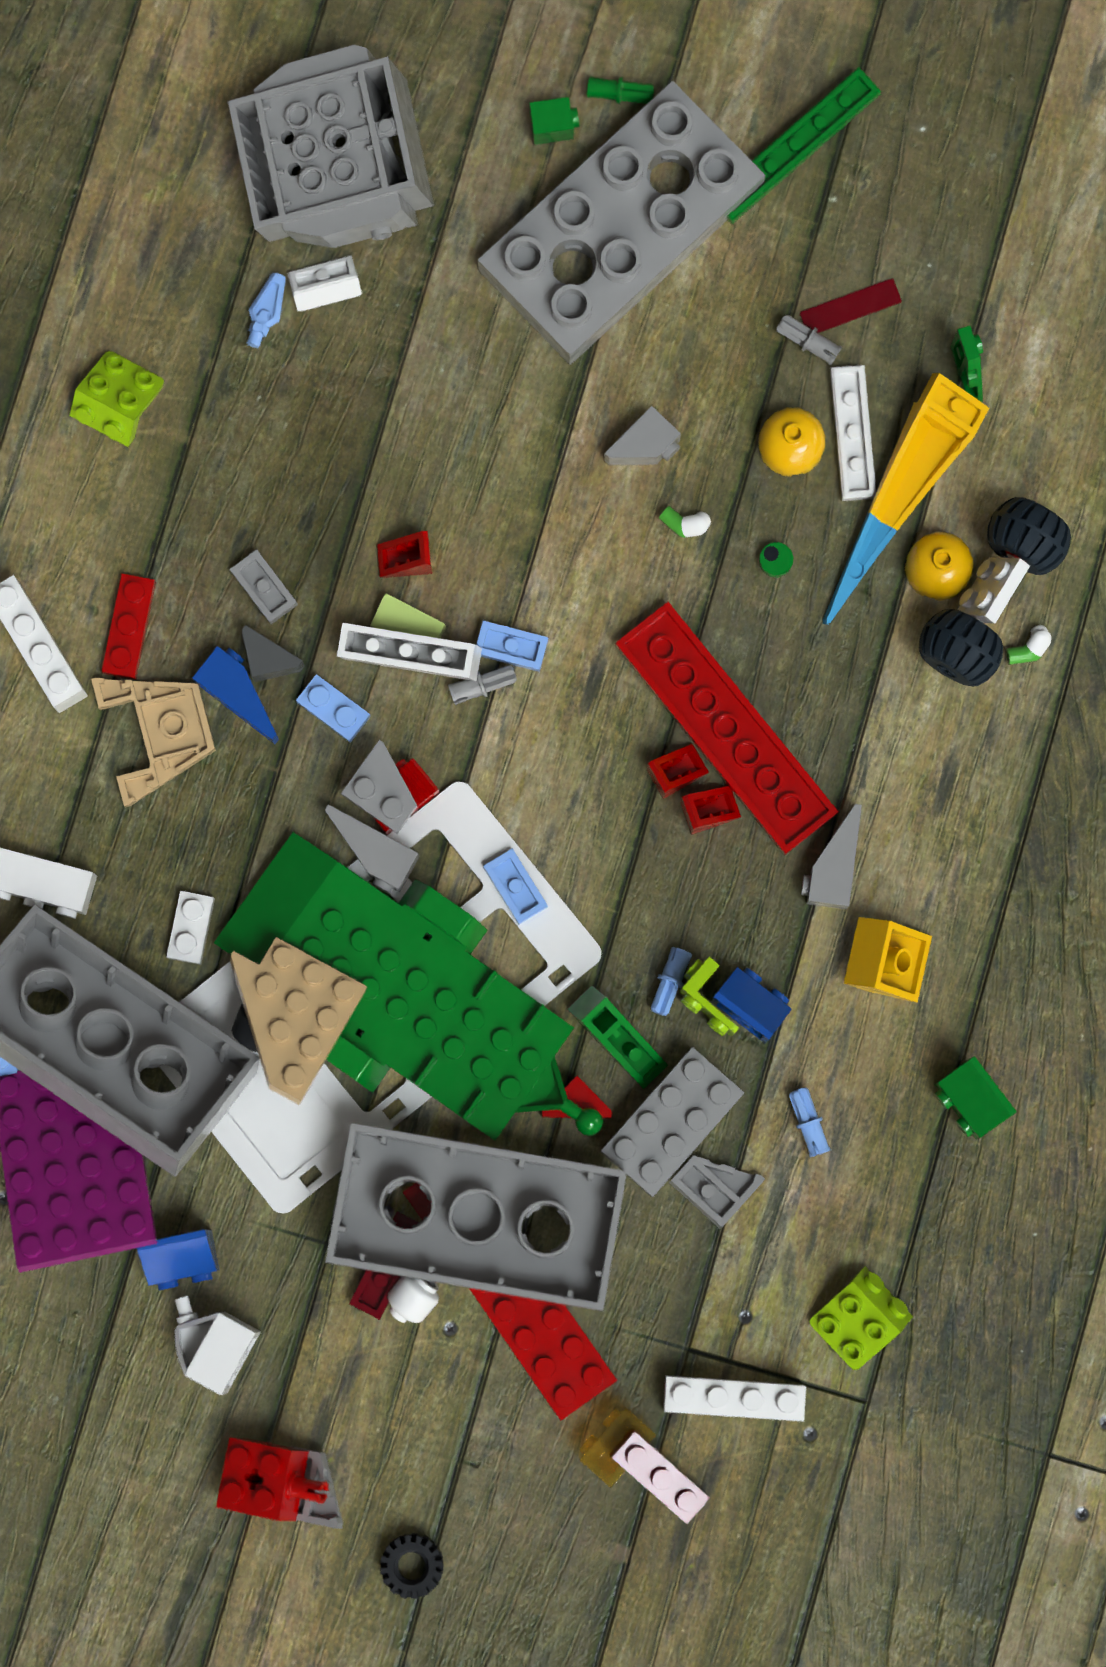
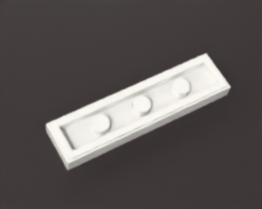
(853, 433)

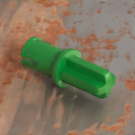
(620, 90)

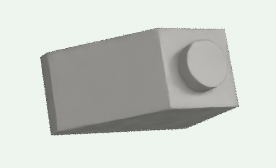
(645, 442)

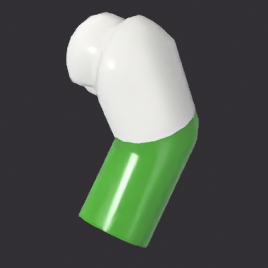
(685, 526)
(1034, 648)

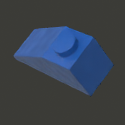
(230, 684)

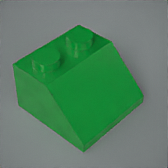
(974, 1098)

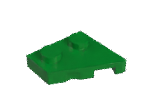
(966, 354)

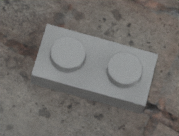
(263, 587)

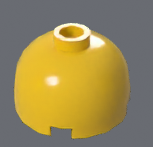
(791, 441)
(939, 566)

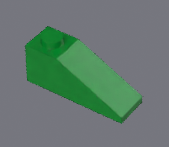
(617, 1036)

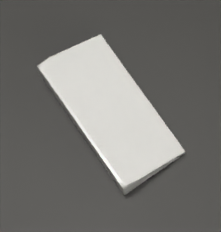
(324, 283)

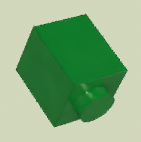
(553, 120)

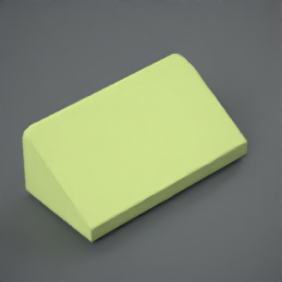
(401, 617)

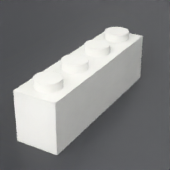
(38, 646)
(409, 651)
(45, 883)
(734, 1398)

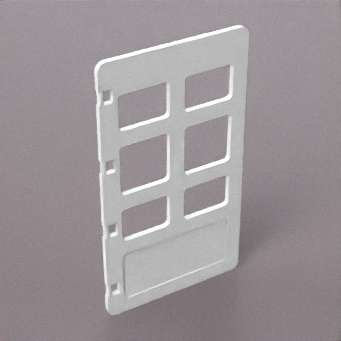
(283, 1140)

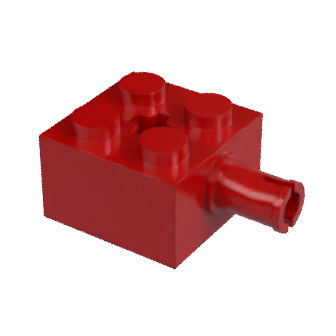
(282, 1483)

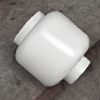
(412, 1299)

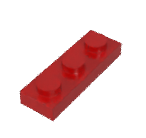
(128, 626)

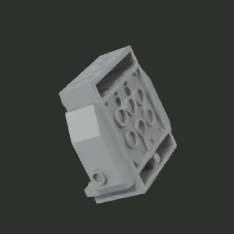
(341, 190)

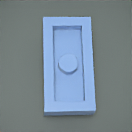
(512, 646)
(333, 708)
(515, 886)

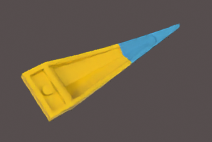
(930, 441)

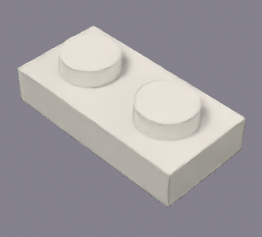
(190, 927)

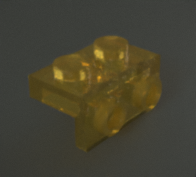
(597, 1450)

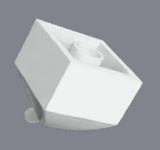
(212, 1347)

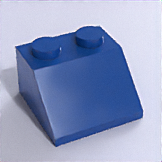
(752, 1004)
(180, 1258)

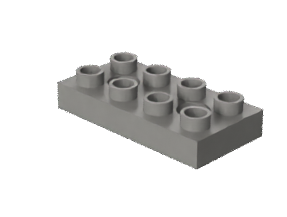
(621, 222)
(111, 1034)
(476, 1217)

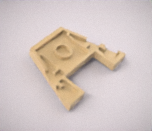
(171, 726)

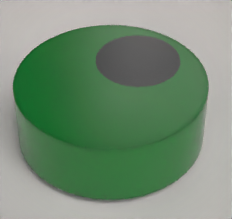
(776, 559)

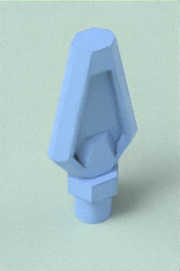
(266, 309)

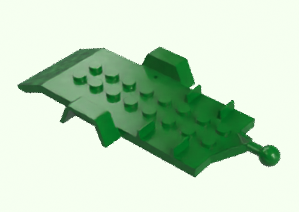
(426, 1000)

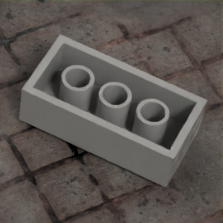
(672, 1122)

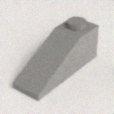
(380, 855)
(833, 872)

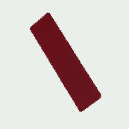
(852, 306)

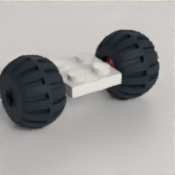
(1027, 541)

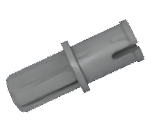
(808, 339)
(467, 689)

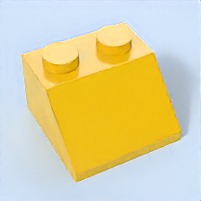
(887, 959)

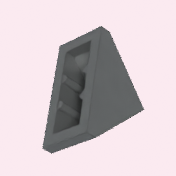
(267, 658)

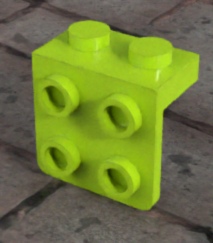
(115, 397)
(697, 977)
(861, 1319)

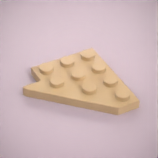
(294, 1013)

